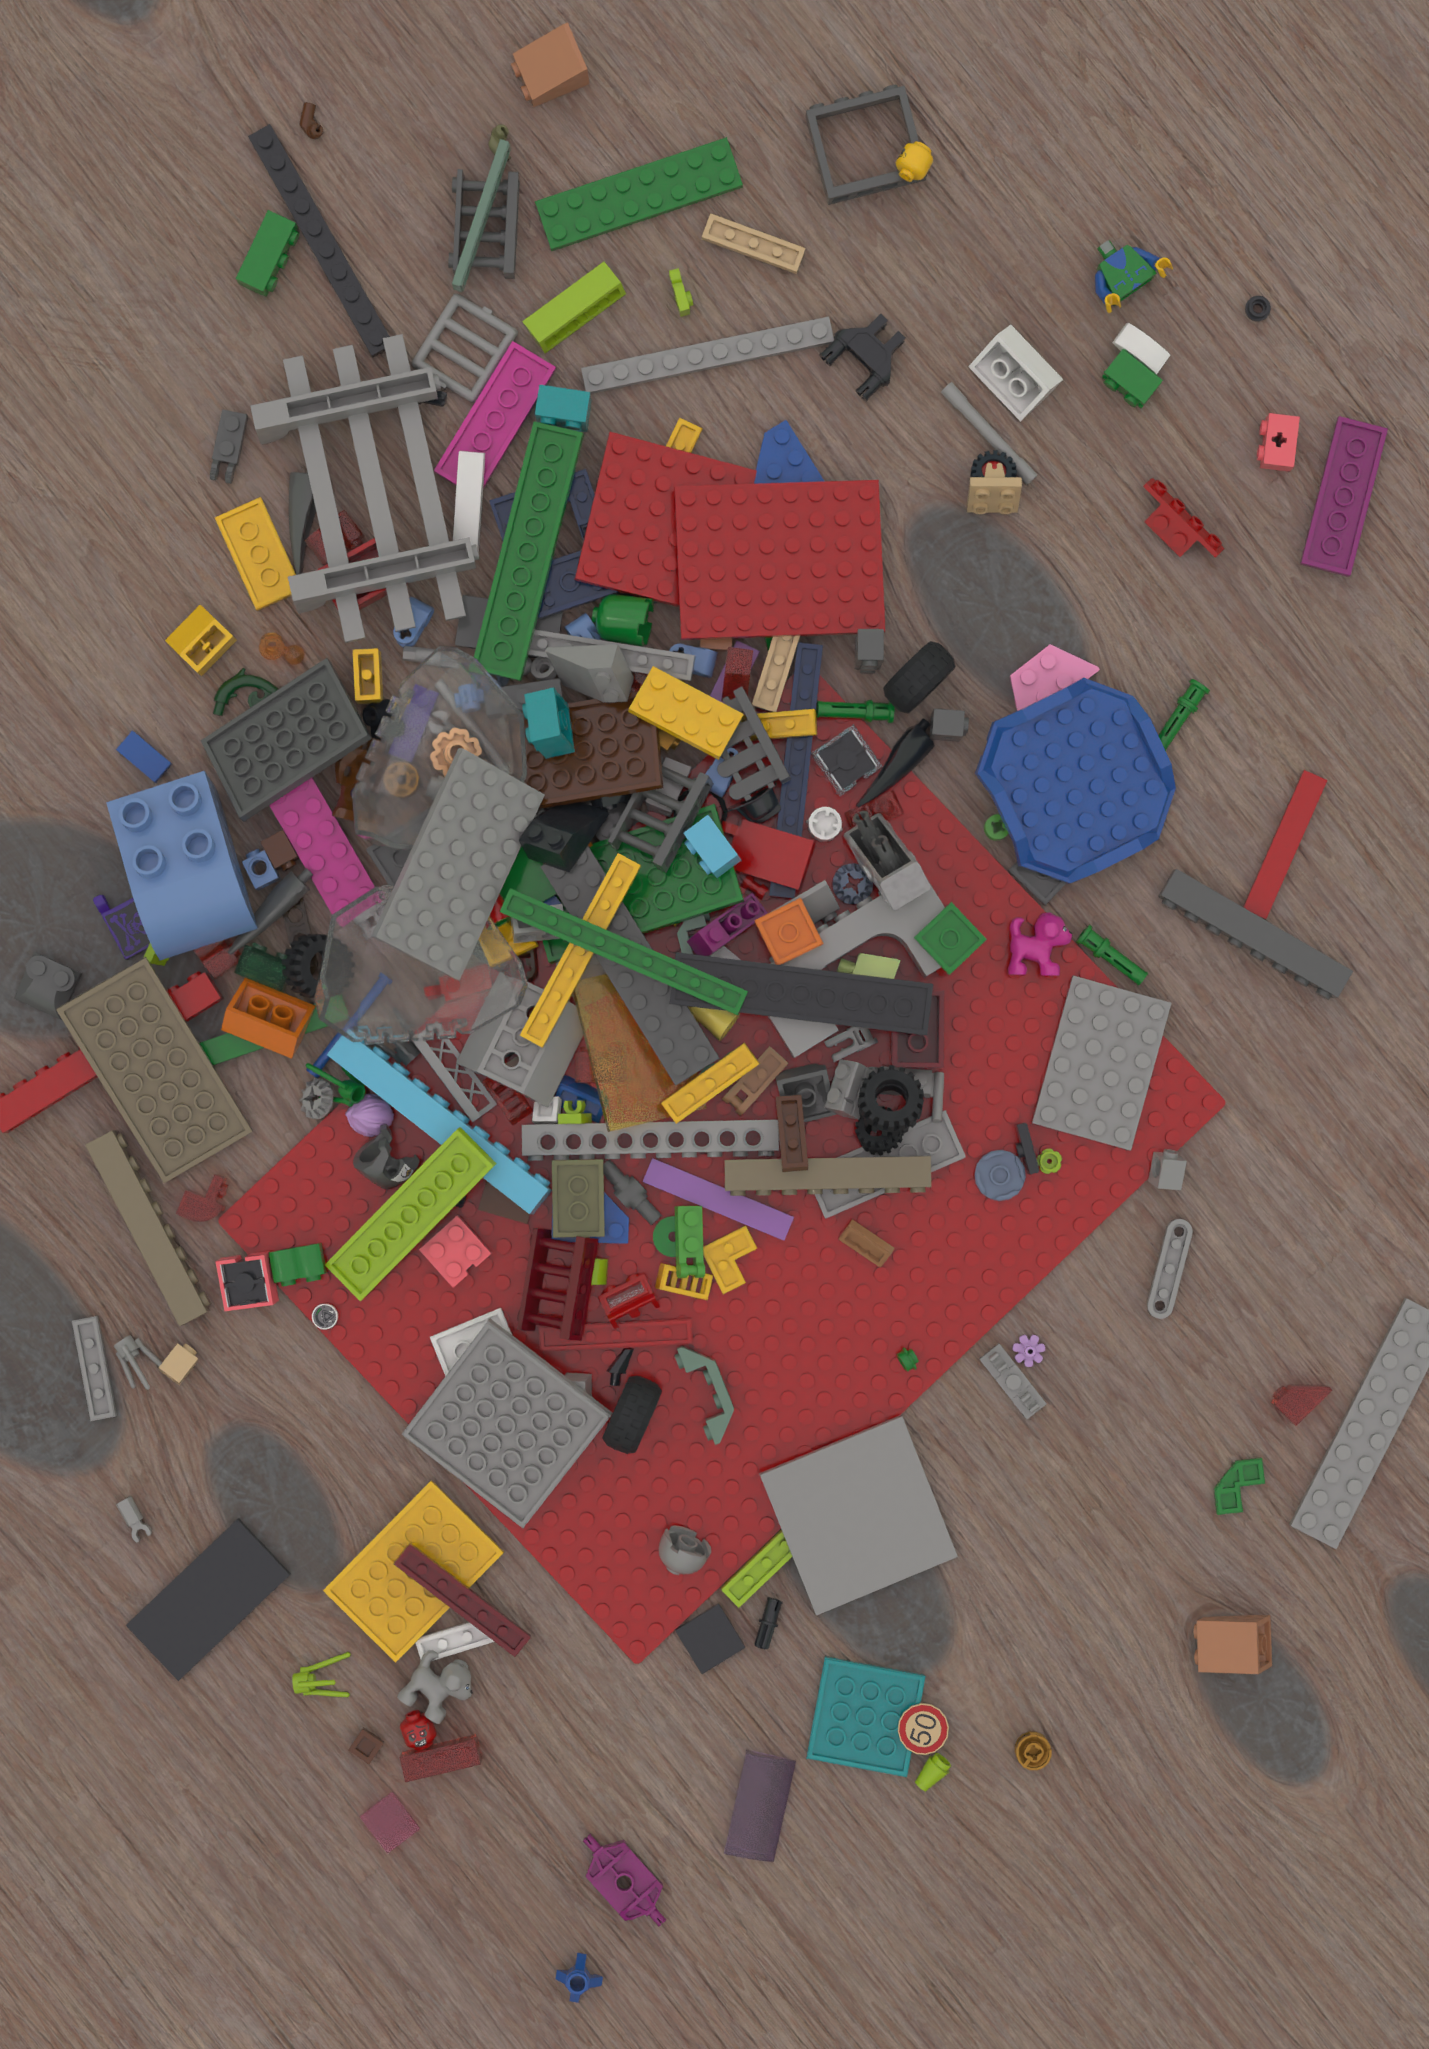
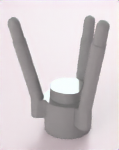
(126, 1351)

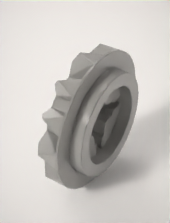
(322, 1105)

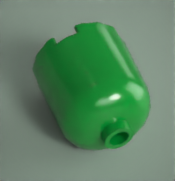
(624, 619)

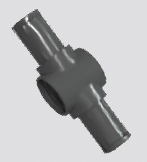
(630, 1192)

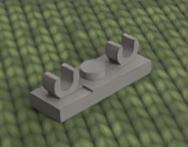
(1012, 1381)

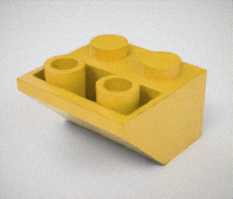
(200, 640)

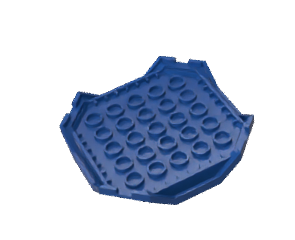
(1078, 780)

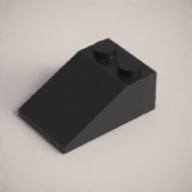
(562, 834)

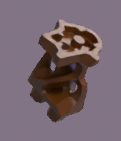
(353, 760)

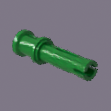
(1189, 704)
(868, 710)
(1102, 948)

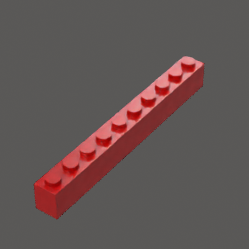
(75, 1071)

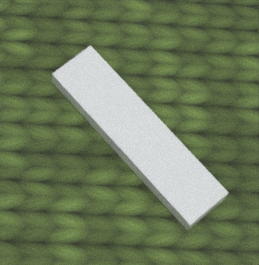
(469, 496)

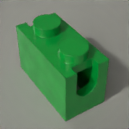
(1131, 379)

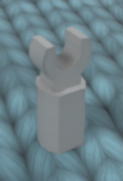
(133, 1517)

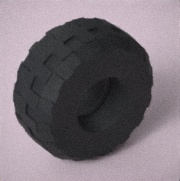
(919, 677)
(632, 1414)

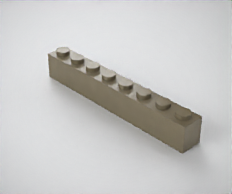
(829, 1173)
(147, 1227)

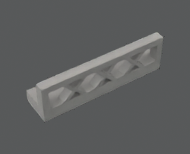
(450, 1083)

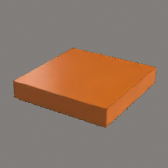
(788, 932)

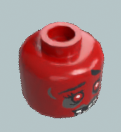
(417, 1730)

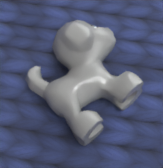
(453, 1681)

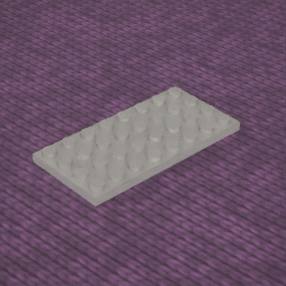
(458, 864)

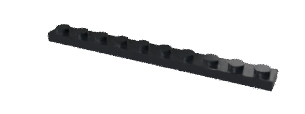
(320, 239)

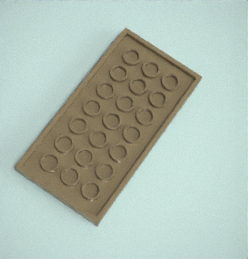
(154, 1069)

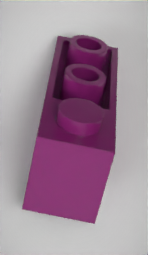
(727, 926)

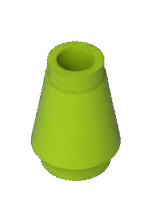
(933, 1771)

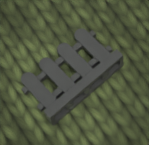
(752, 755)

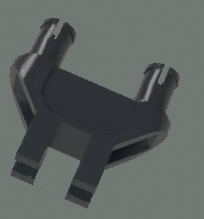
(868, 351)

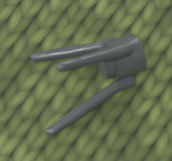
(404, 1051)

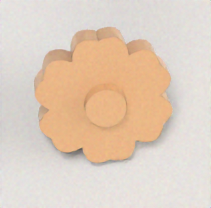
(447, 746)

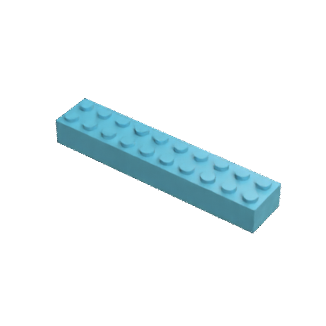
(437, 1120)

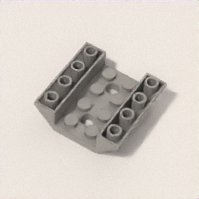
(538, 1068)

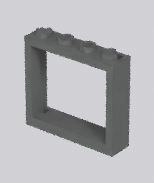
(843, 105)

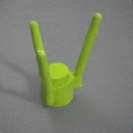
(306, 1683)

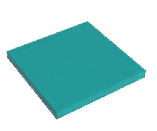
(860, 1716)

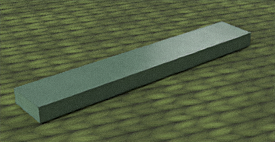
(481, 216)

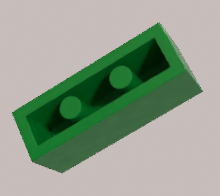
(268, 254)

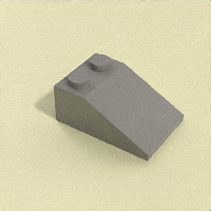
(593, 671)

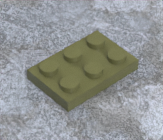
(578, 1198)

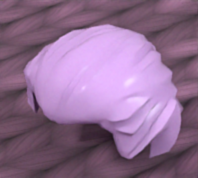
(369, 1115)

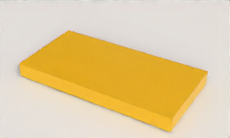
(257, 552)

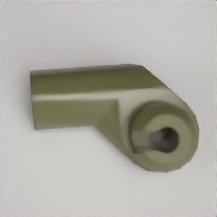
(498, 133)

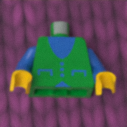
(1125, 272)

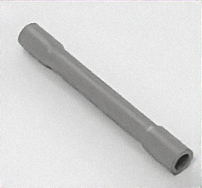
(961, 403)

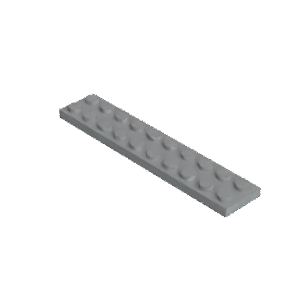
(1367, 1428)

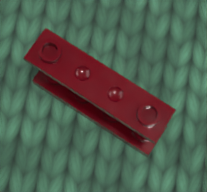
(579, 1285)

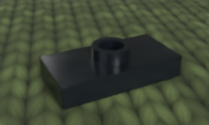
(1025, 1148)

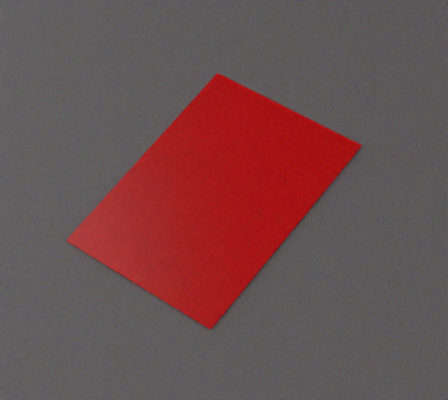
(816, 1322)

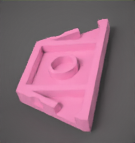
(1047, 674)

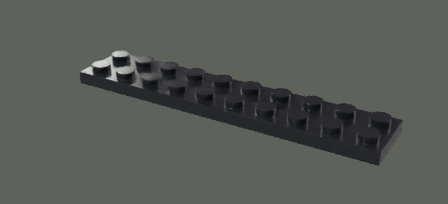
(817, 994)

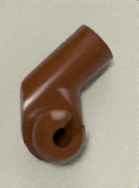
(307, 122)

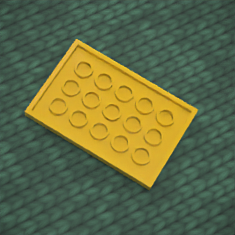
(388, 1601)

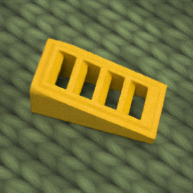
(662, 1278)

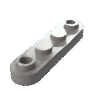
(1169, 1268)

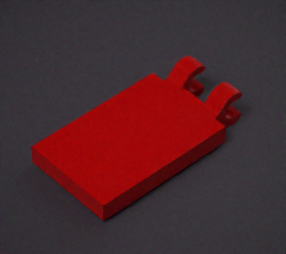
(770, 853)

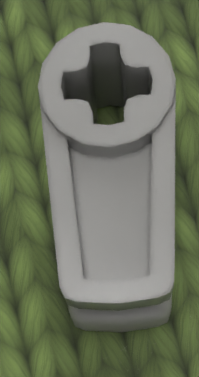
(858, 1043)

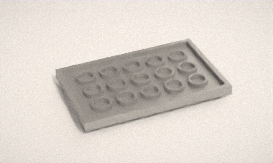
(1101, 1063)

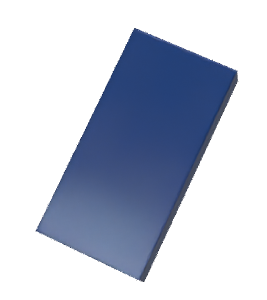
(144, 756)

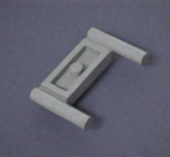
(932, 1086)

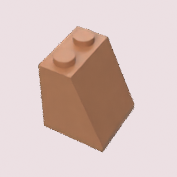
(550, 66)
(1233, 1644)

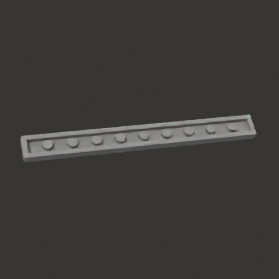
(707, 355)

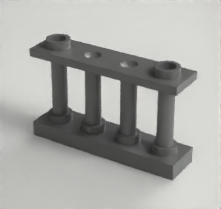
(507, 212)
(673, 832)

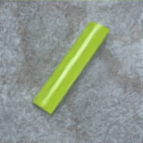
(574, 307)

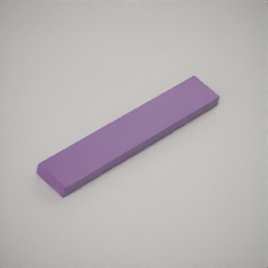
(717, 1199)

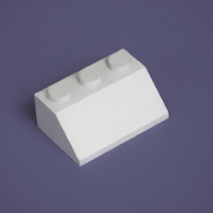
(1015, 372)

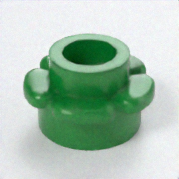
(907, 1359)

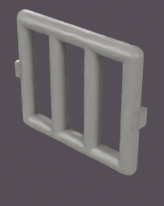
(496, 352)

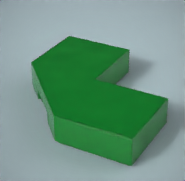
(1241, 1473)

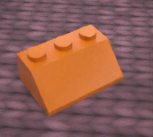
(267, 1017)

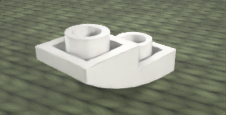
(1141, 347)

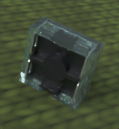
(846, 760)

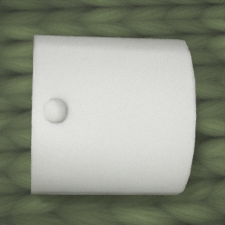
(824, 824)

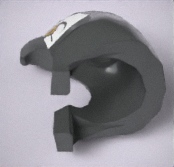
(378, 1165)

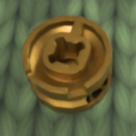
(1033, 1750)

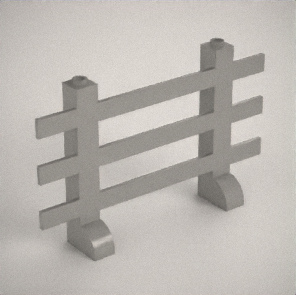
(392, 568)

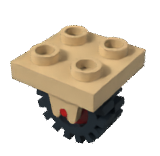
(994, 485)

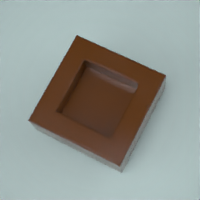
(366, 1745)

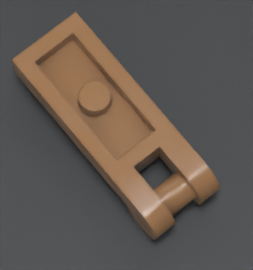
(756, 1080)

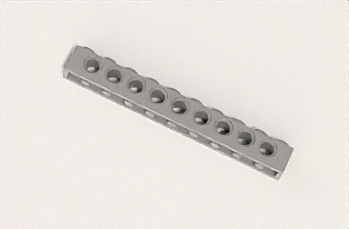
(534, 1133)

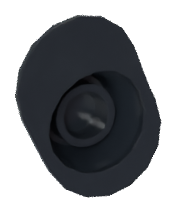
(759, 808)

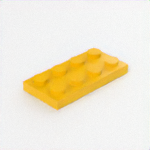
(685, 712)

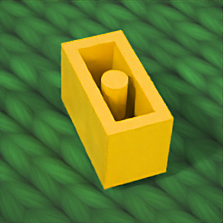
(367, 676)

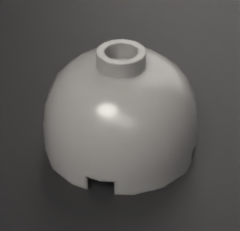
(682, 1551)

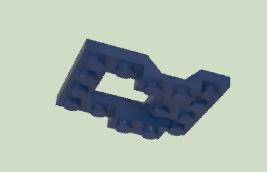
(561, 589)

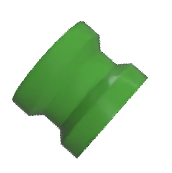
(995, 831)

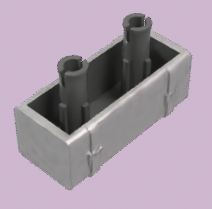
(886, 860)

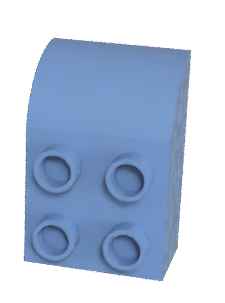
(181, 865)

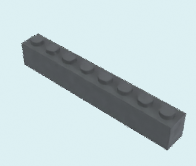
(1255, 934)

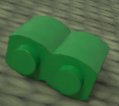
(297, 1263)

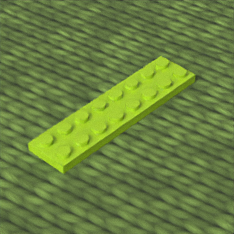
(410, 1213)

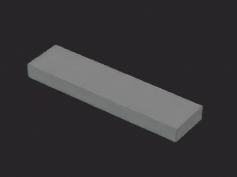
(94, 1368)

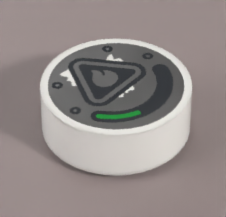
(325, 1316)

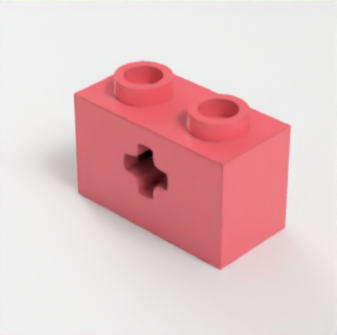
(1286, 430)

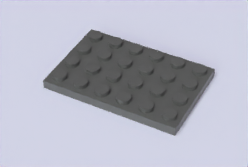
(285, 739)

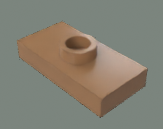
(866, 1243)

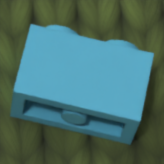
(711, 846)

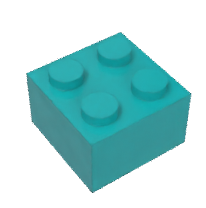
(563, 407)
(548, 723)

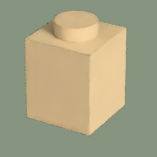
(179, 1363)

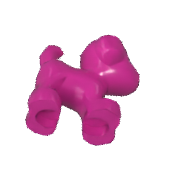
(1049, 932)

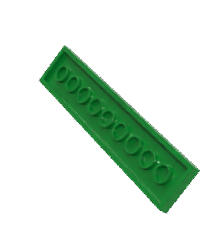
(528, 550)

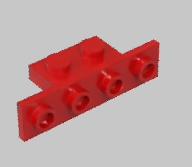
(1176, 525)

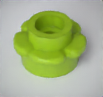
(1055, 1164)

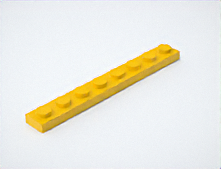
(575, 958)

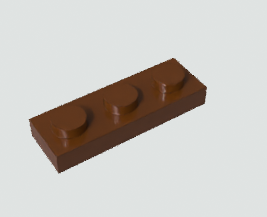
(791, 1133)

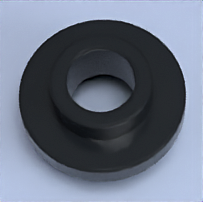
(1260, 301)

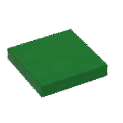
(950, 938)

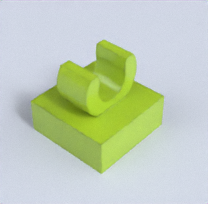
(574, 1116)

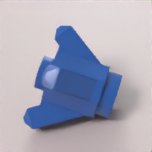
(578, 1978)

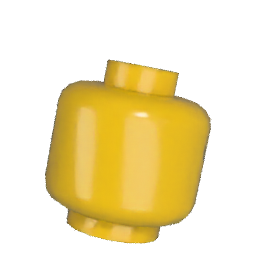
(914, 161)

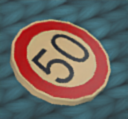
(923, 1728)

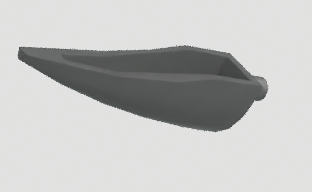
(301, 516)
(276, 904)

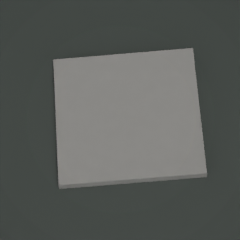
(506, 1423)
(858, 1515)

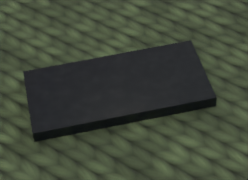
(208, 1599)

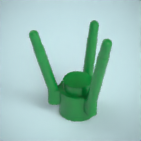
(350, 1090)

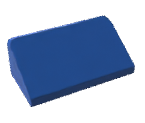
(572, 1091)

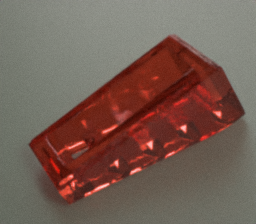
(518, 1114)

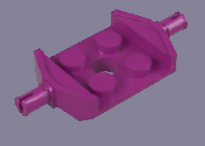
(618, 1860)

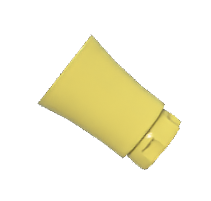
(715, 1021)

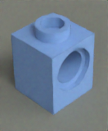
(266, 879)

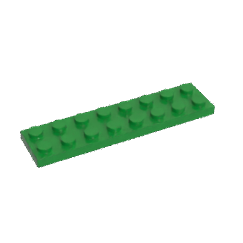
(639, 194)

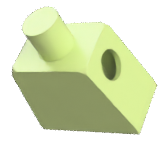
(870, 966)

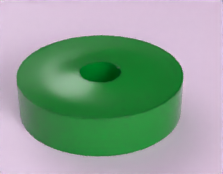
(661, 1238)

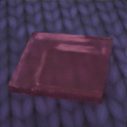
(389, 1822)

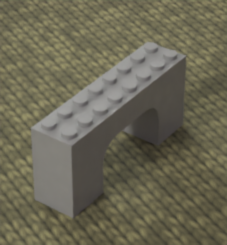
(850, 931)

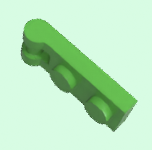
(689, 1241)

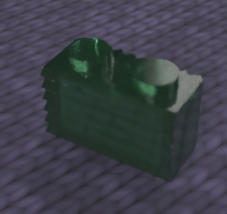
(262, 967)

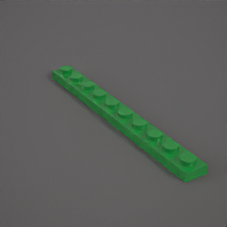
(624, 951)

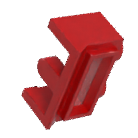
(627, 1298)

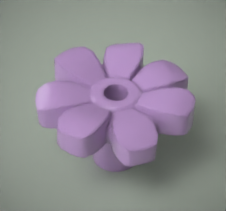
(1023, 1348)

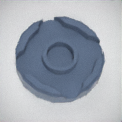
(999, 1175)

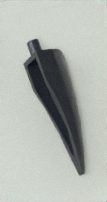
(903, 758)

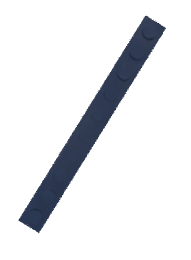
(798, 750)

